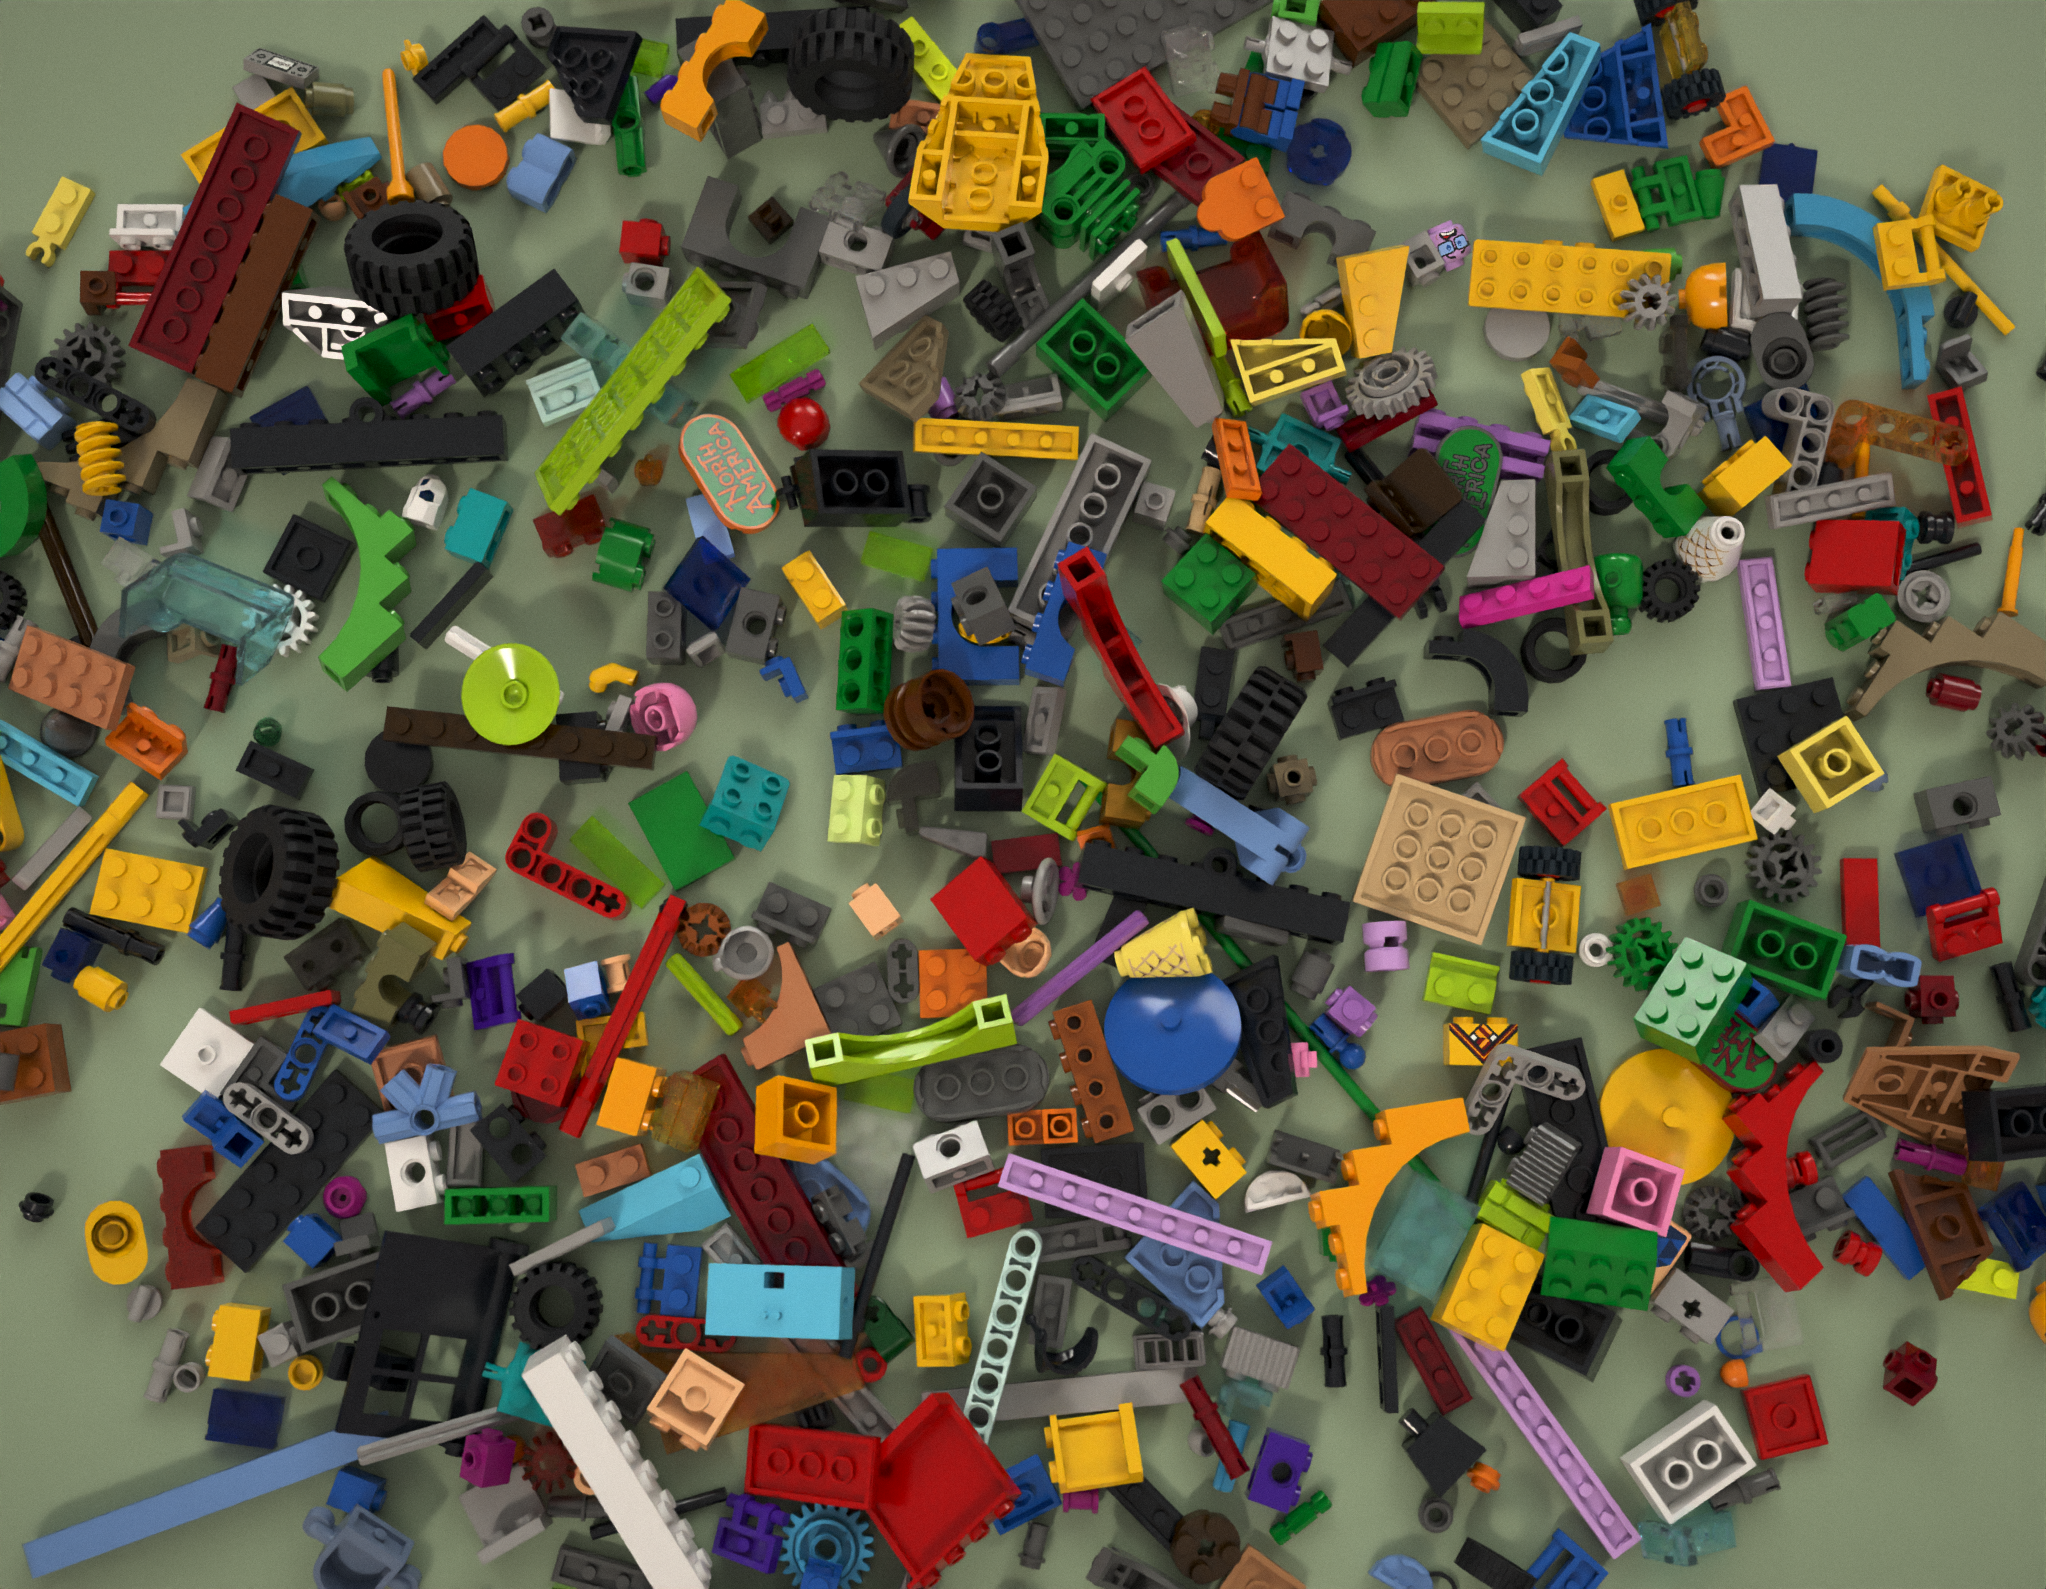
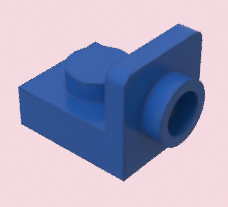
(790, 682)

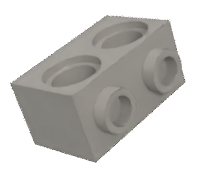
(1179, 1115)

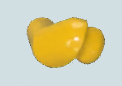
(609, 673)

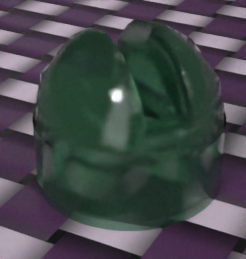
(269, 736)

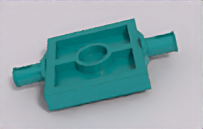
(1310, 441)
(516, 1395)

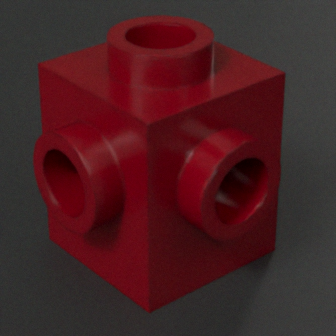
(1932, 999)
(1909, 1373)

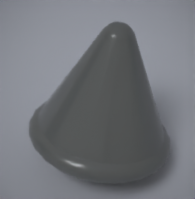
(899, 147)
(67, 733)

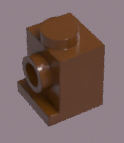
(361, 197)
(1303, 655)

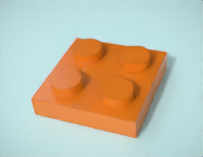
(949, 982)

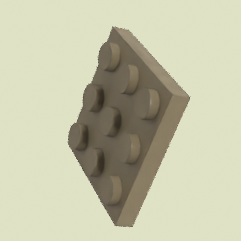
(1473, 88)

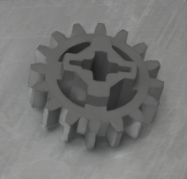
(85, 353)
(1792, 856)

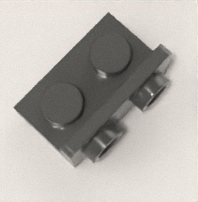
(791, 914)
(1819, 1207)

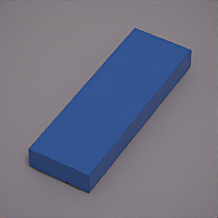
(1884, 1226)

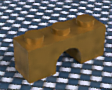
(1116, 805)

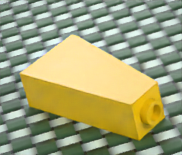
(386, 898)

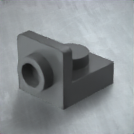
(456, 978)

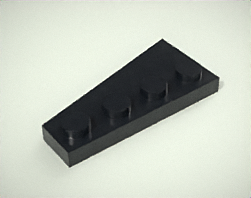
(1265, 1030)

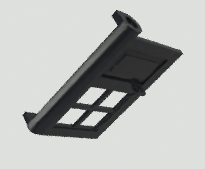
(437, 1291)

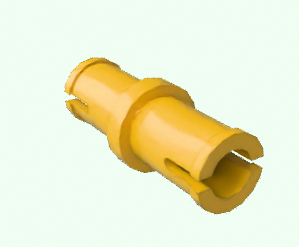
(524, 107)

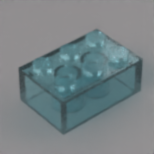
(1424, 1234)

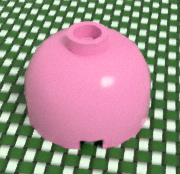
(664, 712)

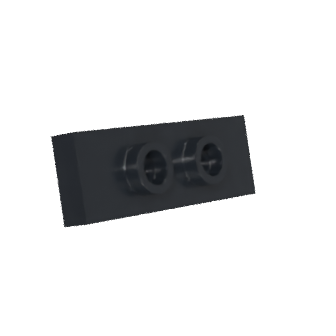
(442, 73)

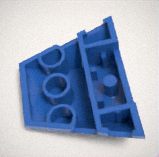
(1623, 97)

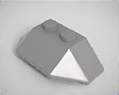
(330, 318)

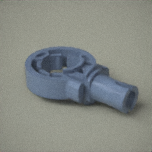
(1726, 420)

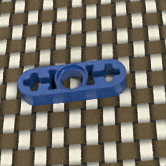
(287, 1074)

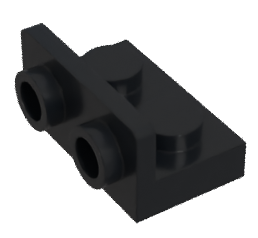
(1365, 708)

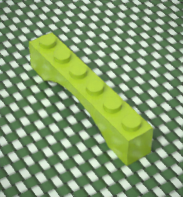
(850, 1058)

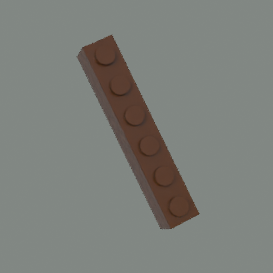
(257, 295)

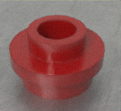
(881, 1364)

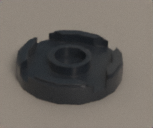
(397, 765)

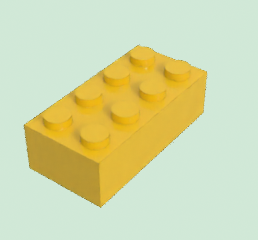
(1280, 562)

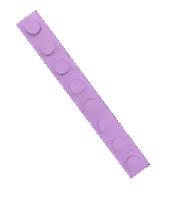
(1135, 1214)
(1552, 1446)

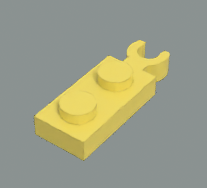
(60, 219)
(1549, 408)

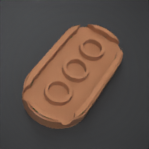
(1438, 748)

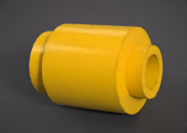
(101, 988)

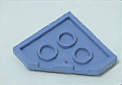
(1182, 1275)

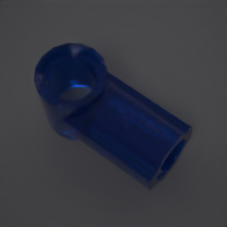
(1009, 36)

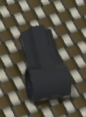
(1719, 1261)

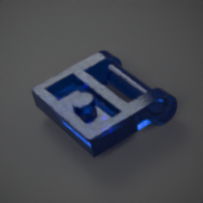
(2024, 1221)

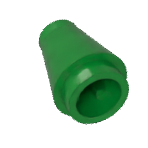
(1710, 191)

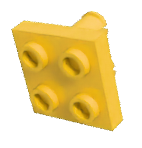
(1959, 207)

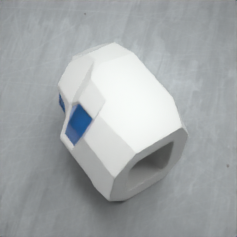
(427, 502)

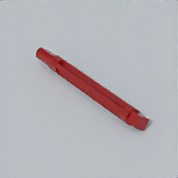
(622, 1018)

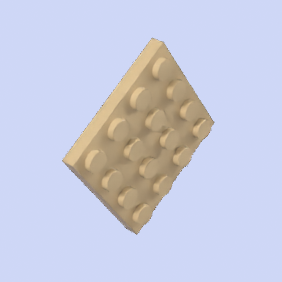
(1438, 859)

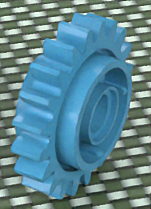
(829, 1524)

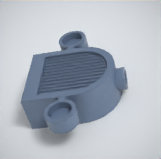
(360, 1552)

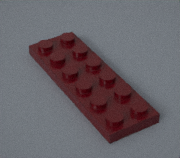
(1346, 532)

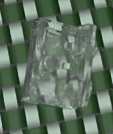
(1190, 59)

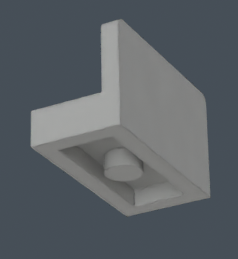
(215, 478)

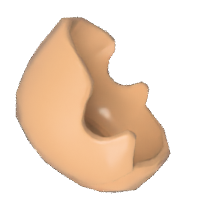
(1029, 956)

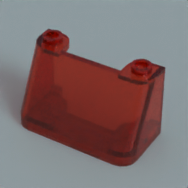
(1244, 292)

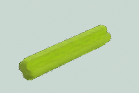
(704, 994)

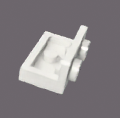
(147, 225)

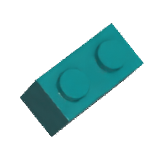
(478, 528)

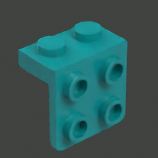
(746, 803)

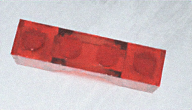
(191, 1258)

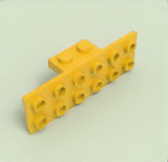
(1558, 276)

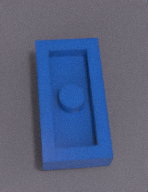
(351, 1034)

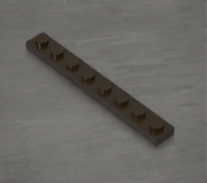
(555, 743)

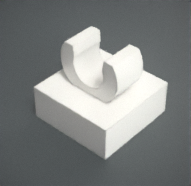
(1773, 812)

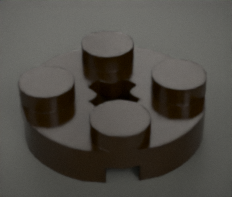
(1219, 1559)

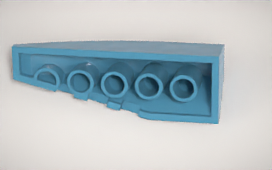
(319, 170)

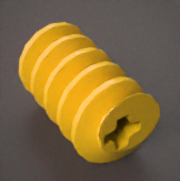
(98, 457)

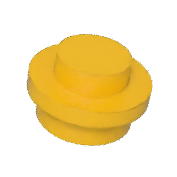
(305, 1372)

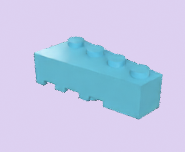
(1541, 113)

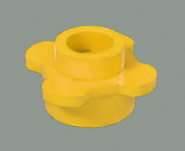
(413, 57)

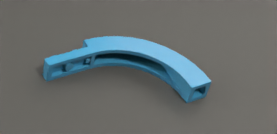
(1853, 230)

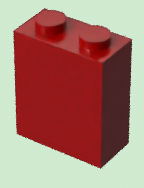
(1856, 556)
(984, 912)

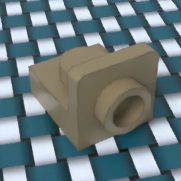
(190, 642)

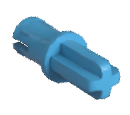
(1239, 1434)

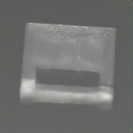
(1776, 1313)

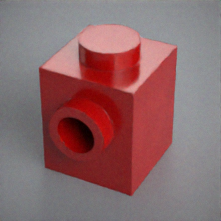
(644, 242)

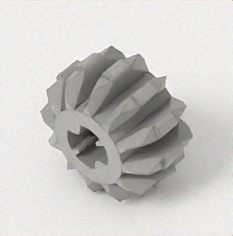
(1650, 315)
(913, 624)

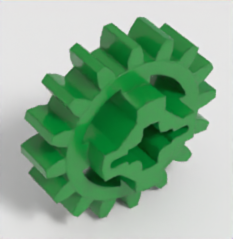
(1640, 954)

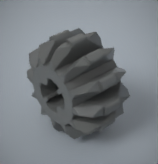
(2004, 736)

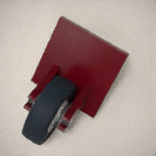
(903, 217)

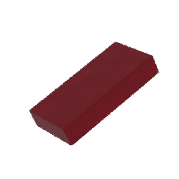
(1025, 853)

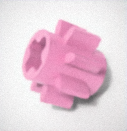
(1303, 1059)

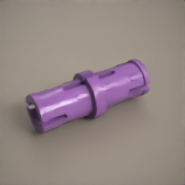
(421, 393)

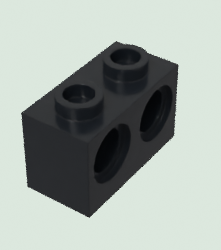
(501, 1148)

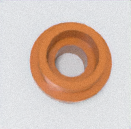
(1484, 1477)

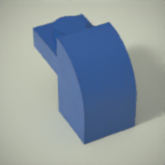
(226, 1131)

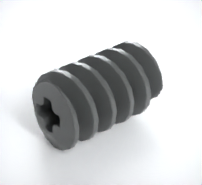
(1824, 313)

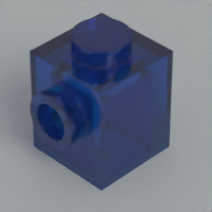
(71, 954)

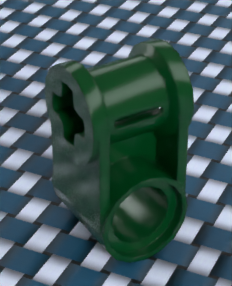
(888, 1332)

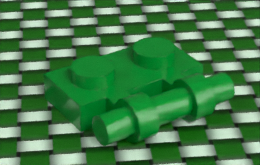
(1676, 190)

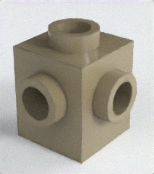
(1285, 790)

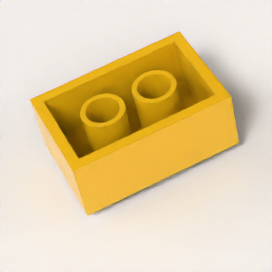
(1487, 1287)

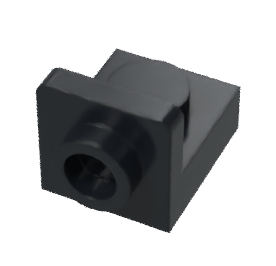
(213, 830)

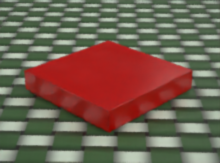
(1784, 1416)

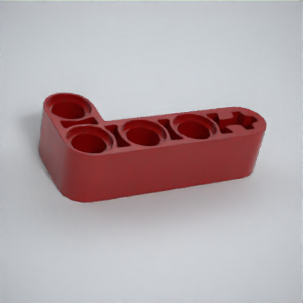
(570, 876)

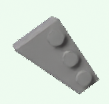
(905, 293)

